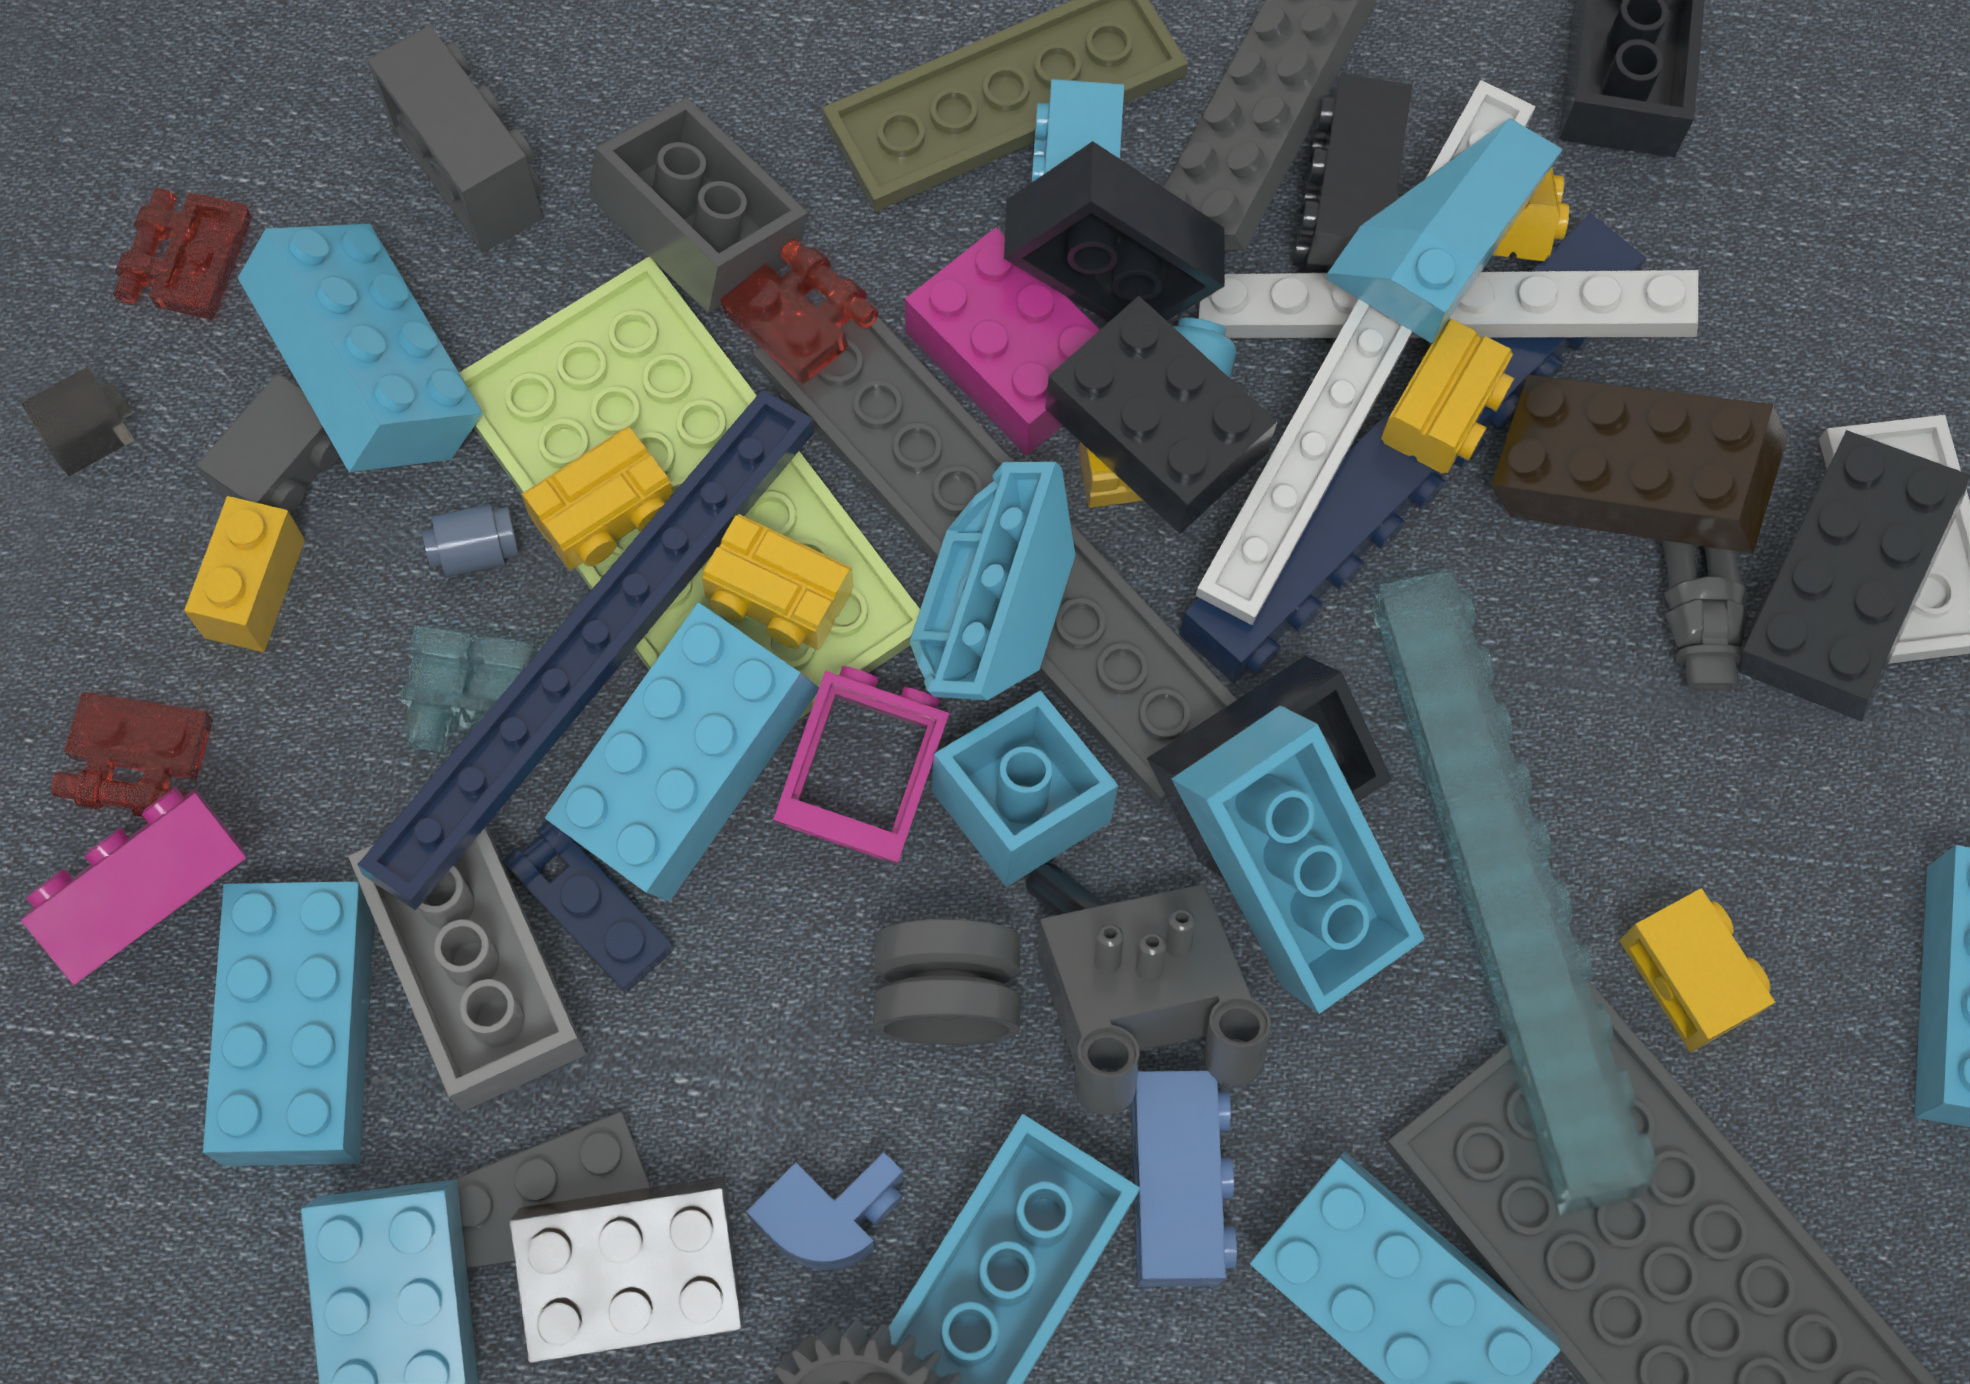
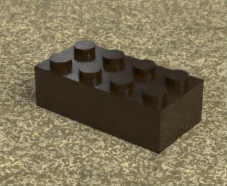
(1641, 462)

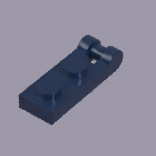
(590, 908)

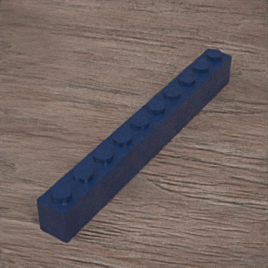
(1380, 486)

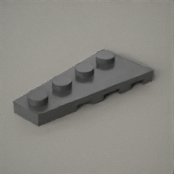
(569, 1167)

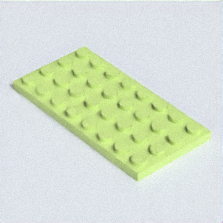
(649, 364)

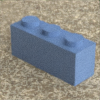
(1181, 1180)

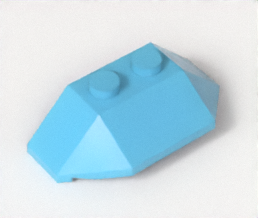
(996, 585)

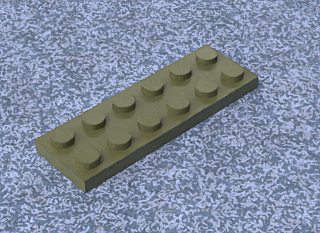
(987, 94)

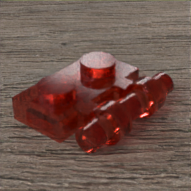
(198, 257)
(787, 324)
(130, 736)

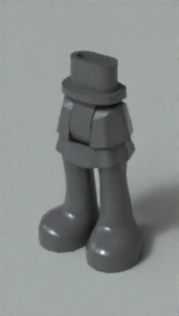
(1706, 615)

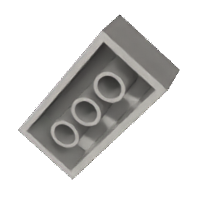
(476, 978)

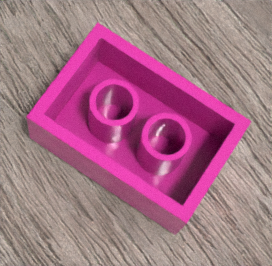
(998, 336)
(131, 883)

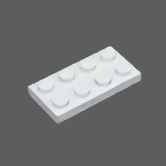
(1942, 612)

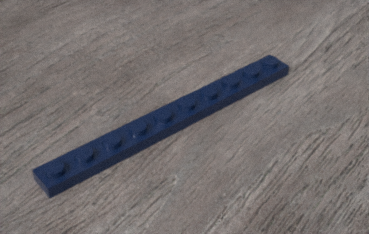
(584, 652)

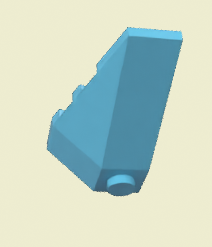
(1437, 237)

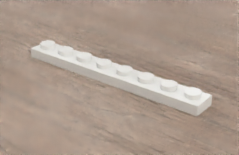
(1494, 306)

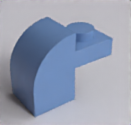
(821, 1231)

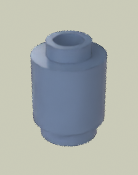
(470, 539)

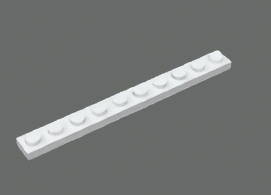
(1327, 417)

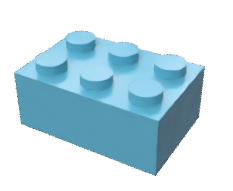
(390, 1286)

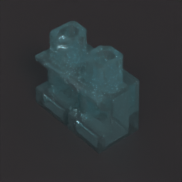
(456, 681)

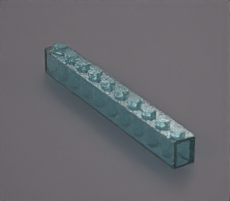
(1511, 898)

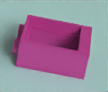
(860, 689)

